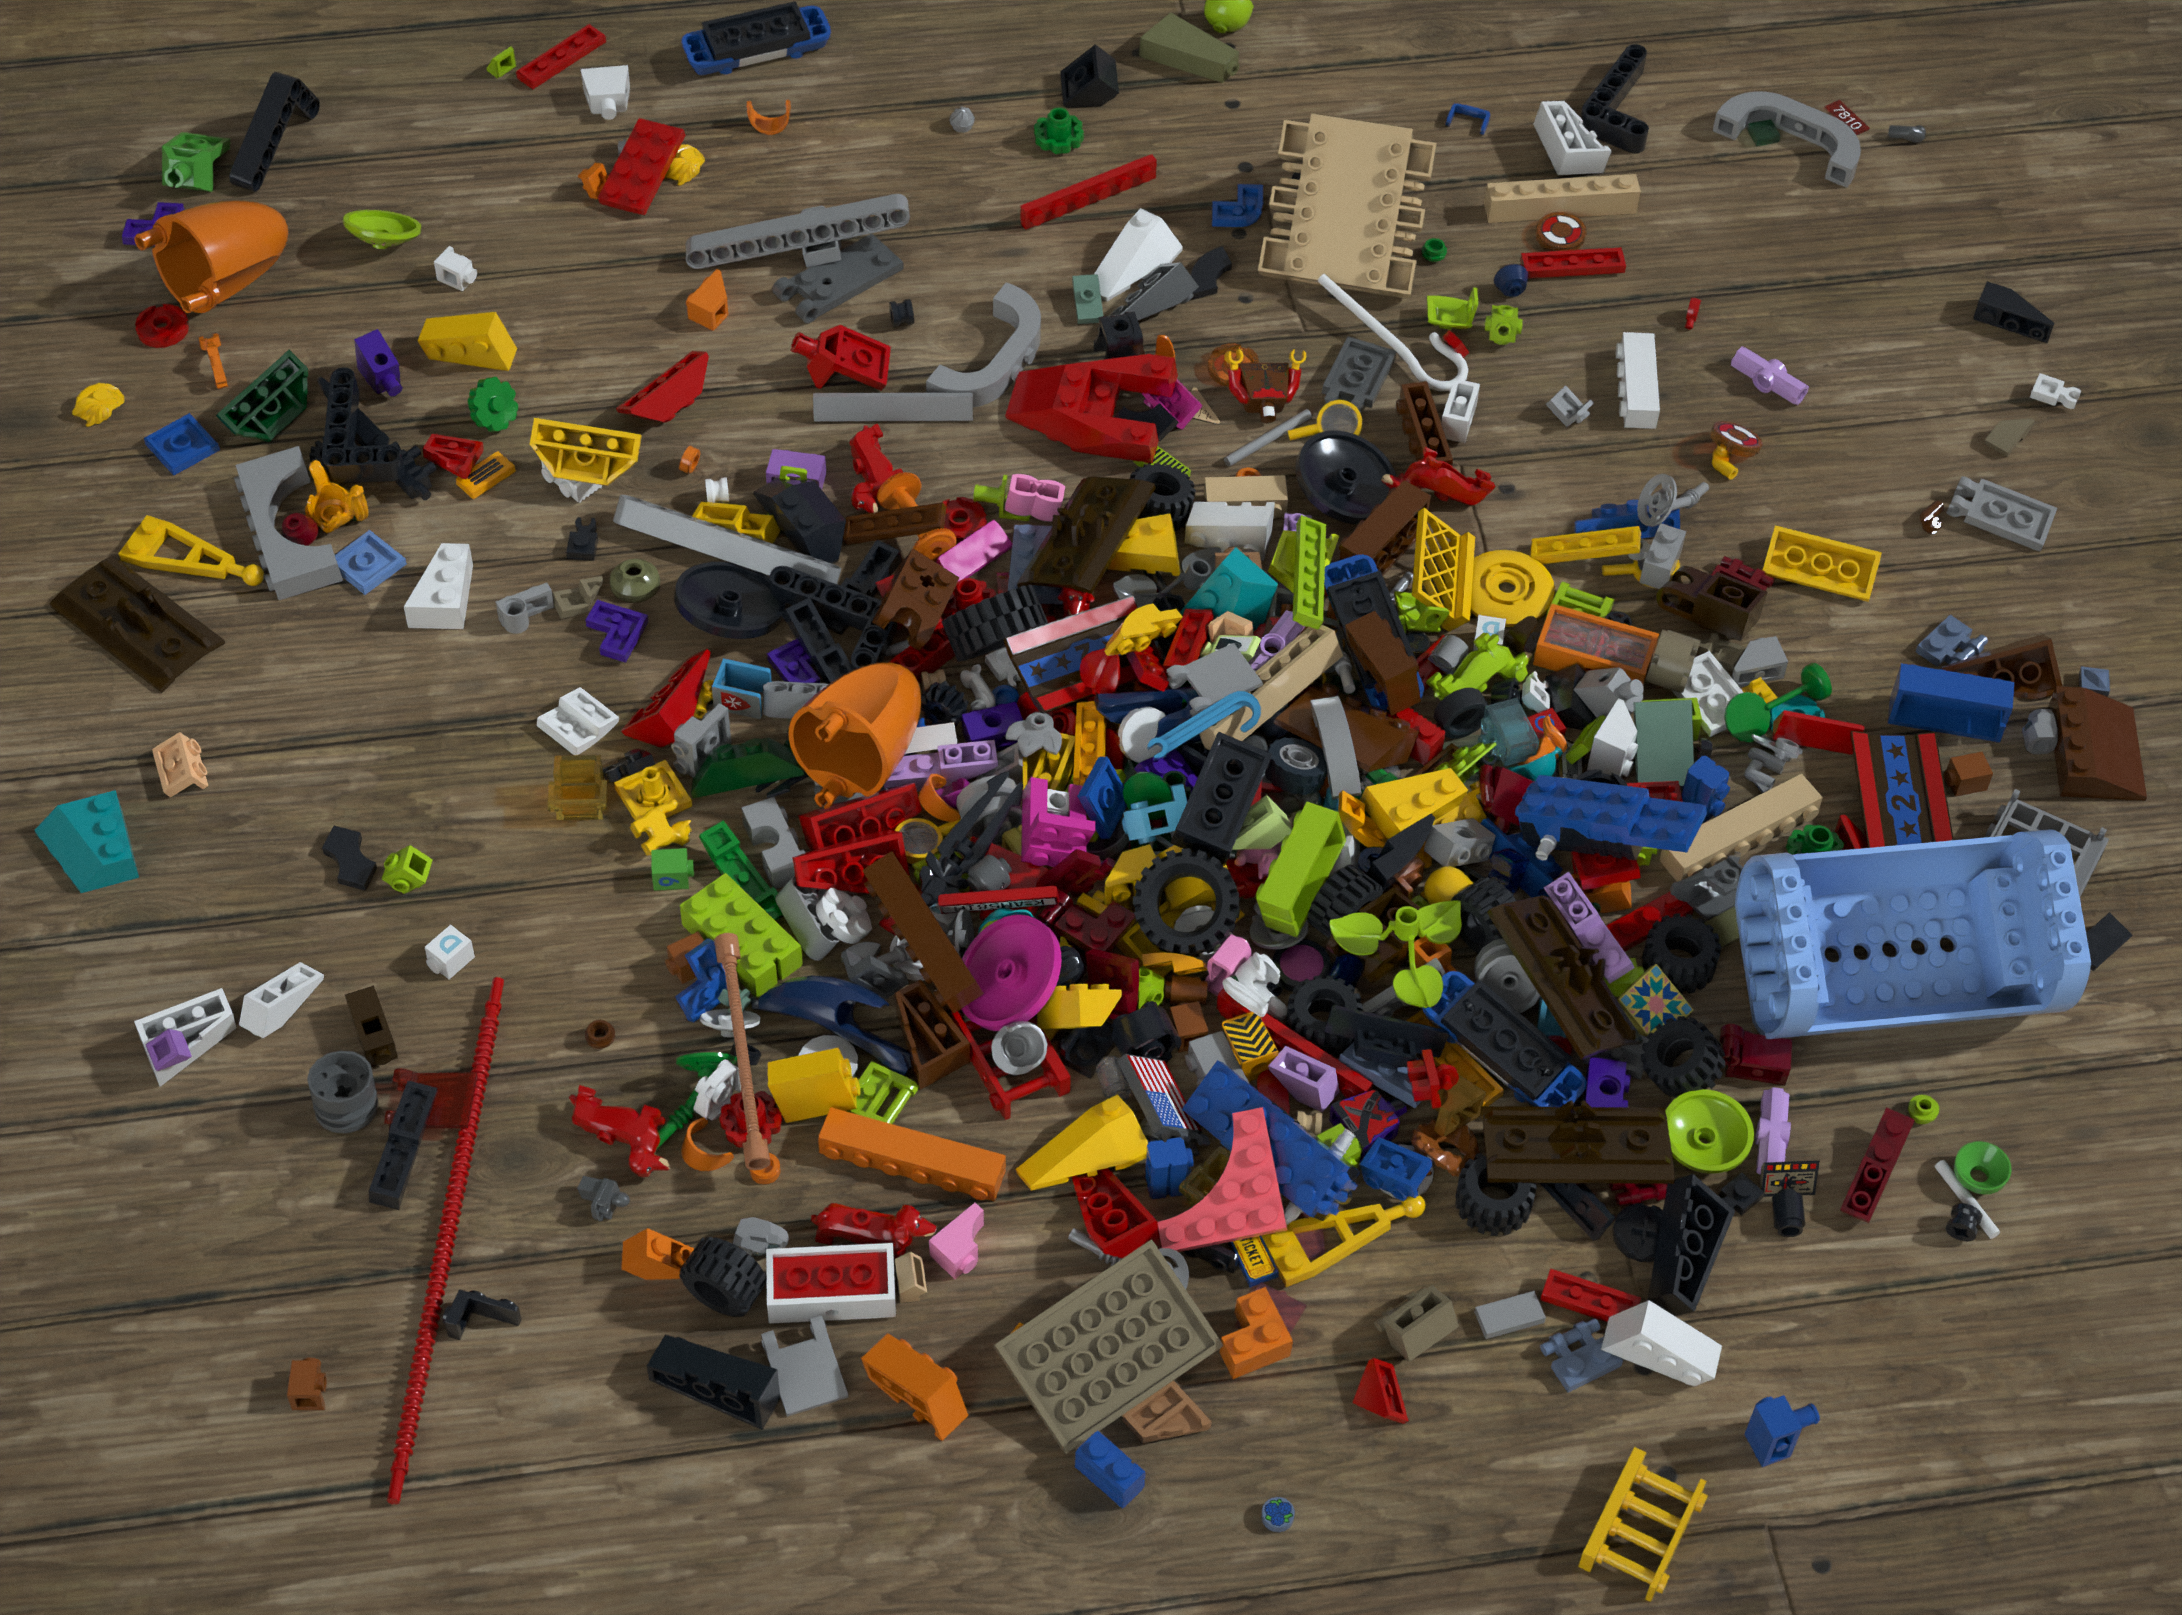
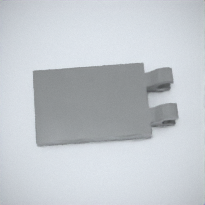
(2003, 512)

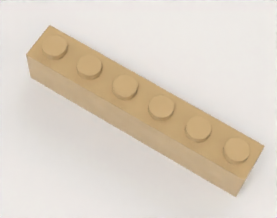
(1570, 195)
(1282, 680)
(1746, 827)

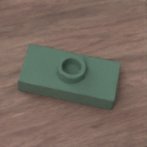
(1087, 298)

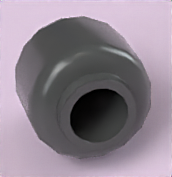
(989, 874)

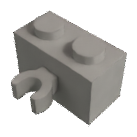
(1660, 555)

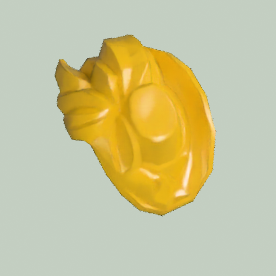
(685, 164)
(97, 403)

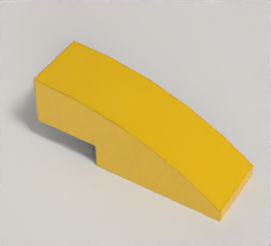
(739, 519)

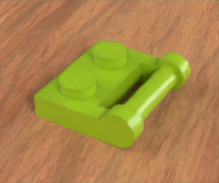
(1582, 601)
(874, 1088)

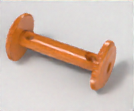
(900, 492)

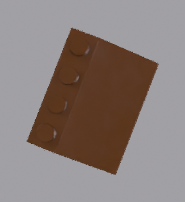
(1375, 736)
(2096, 746)

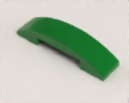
(729, 859)

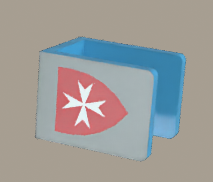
(741, 676)

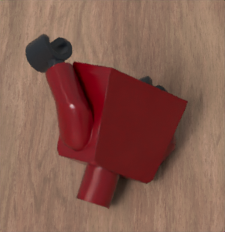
(1501, 792)

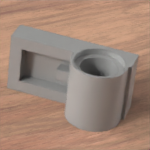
(515, 609)
(1449, 654)

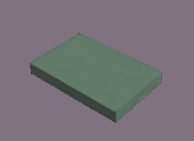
(1663, 740)

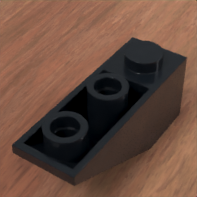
(2011, 312)

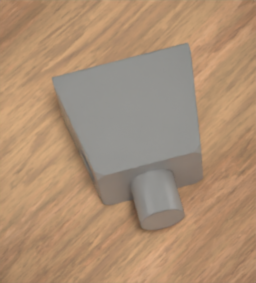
(1603, 687)

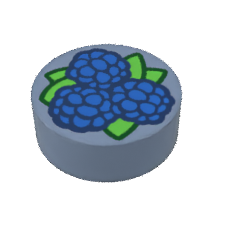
(1278, 1514)

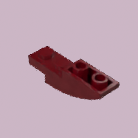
(1877, 1165)

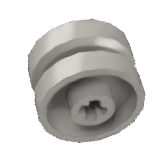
(973, 792)
(1504, 975)

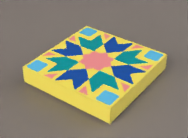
(1653, 1001)

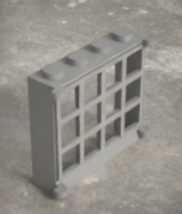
(2029, 818)

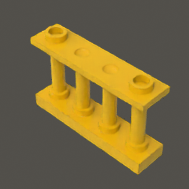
(1611, 1525)

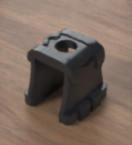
(1119, 336)

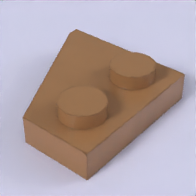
(1166, 1415)

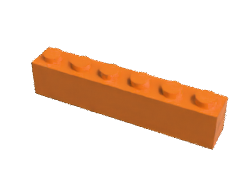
(912, 1154)

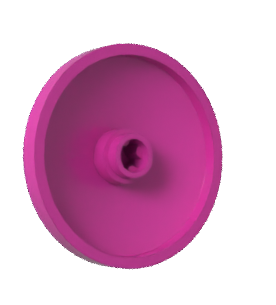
(1015, 968)

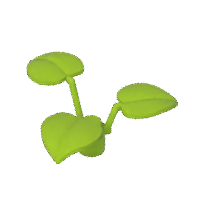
(1439, 922)

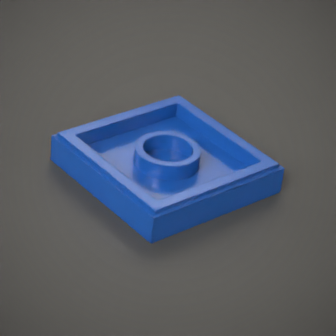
(181, 444)
(1103, 797)

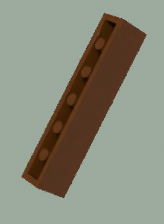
(923, 933)

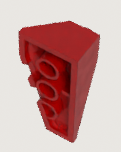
(860, 816)

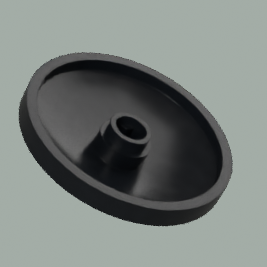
(1343, 475)
(728, 600)

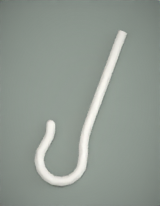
(1396, 344)

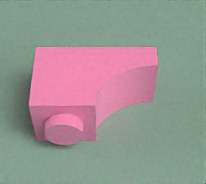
(955, 1245)

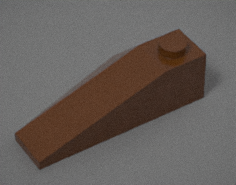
(2026, 662)

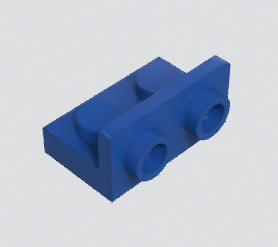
(1394, 1169)

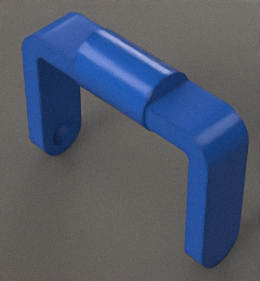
(1469, 111)

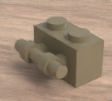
(1418, 1321)

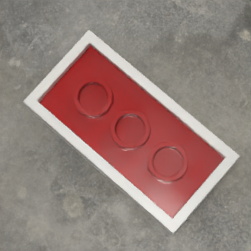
(830, 1282)

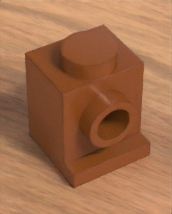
(306, 1385)

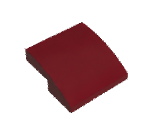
(1119, 973)

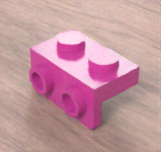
(1181, 405)

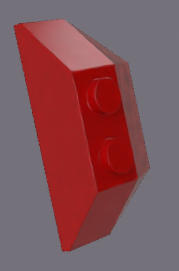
(670, 390)

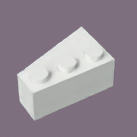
(1228, 526)
(1662, 1344)

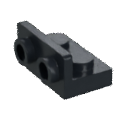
(1086, 1048)

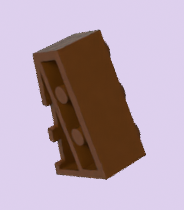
(1385, 660)
(929, 1035)

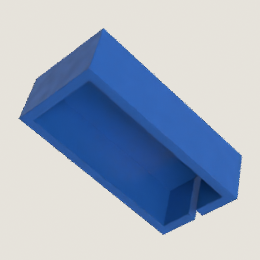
(1951, 702)

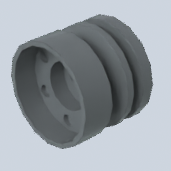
(343, 1091)

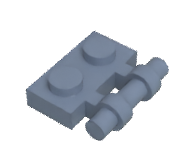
(1947, 638)
(1583, 1364)

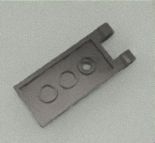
(861, 267)

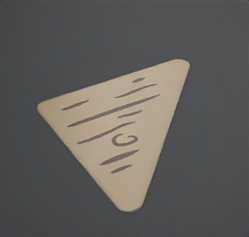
(1205, 412)

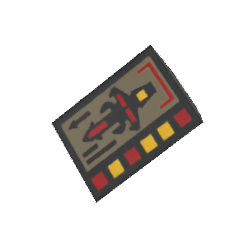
(1789, 1175)

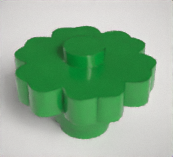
(1058, 131)
(492, 404)
(1813, 840)

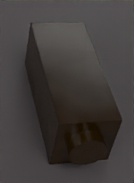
(371, 1026)

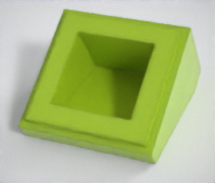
(502, 63)

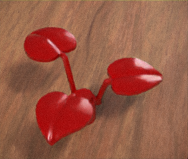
(1102, 675)

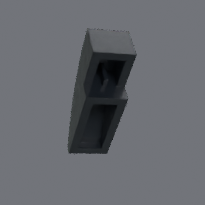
(1400, 852)

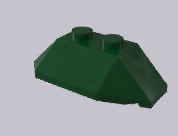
(269, 401)
(745, 766)

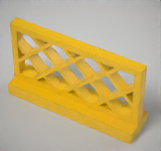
(1456, 569)

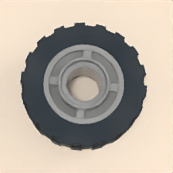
(1296, 766)

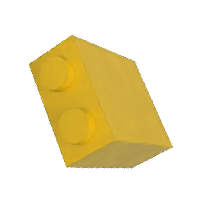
(812, 1084)

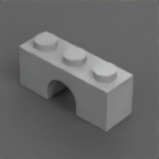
(768, 823)

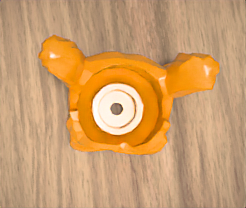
(333, 504)

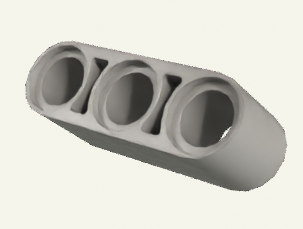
(786, 698)
(799, 910)

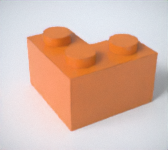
(1260, 1340)

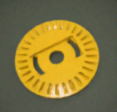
(1531, 580)

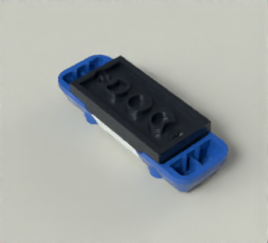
(756, 37)
(1354, 591)
(1505, 1043)

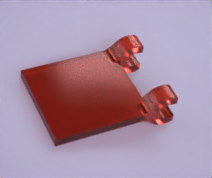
(453, 1097)

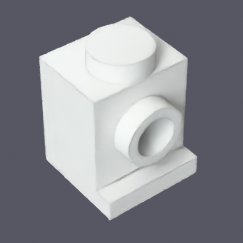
(454, 269)

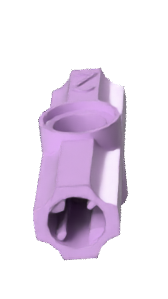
(1769, 375)
(1279, 637)
(1772, 1127)

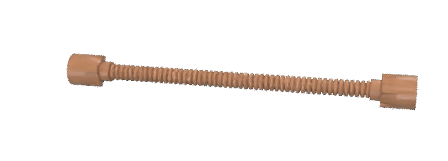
(755, 1149)

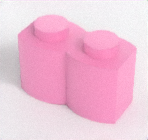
(1034, 497)
(1226, 961)

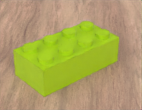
(1300, 868)
(762, 941)

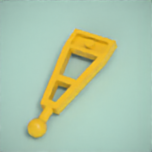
(152, 533)
(1294, 1263)

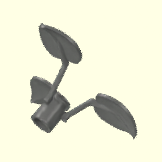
(1195, 571)

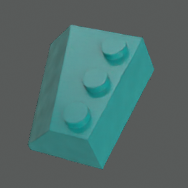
(1237, 588)
(90, 841)

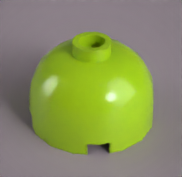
(1228, 14)

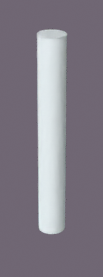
(1966, 1197)

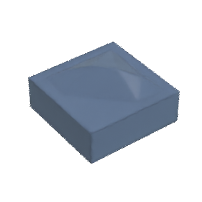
(2095, 680)

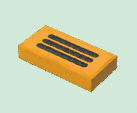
(486, 475)

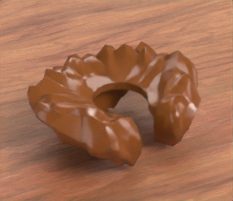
(1426, 1142)

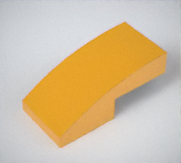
(1181, 963)

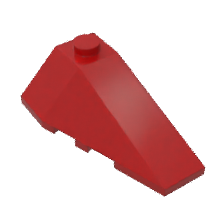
(671, 704)
(842, 863)
(1113, 1214)

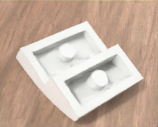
(577, 721)

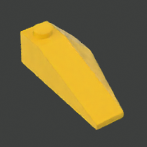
(1095, 1141)

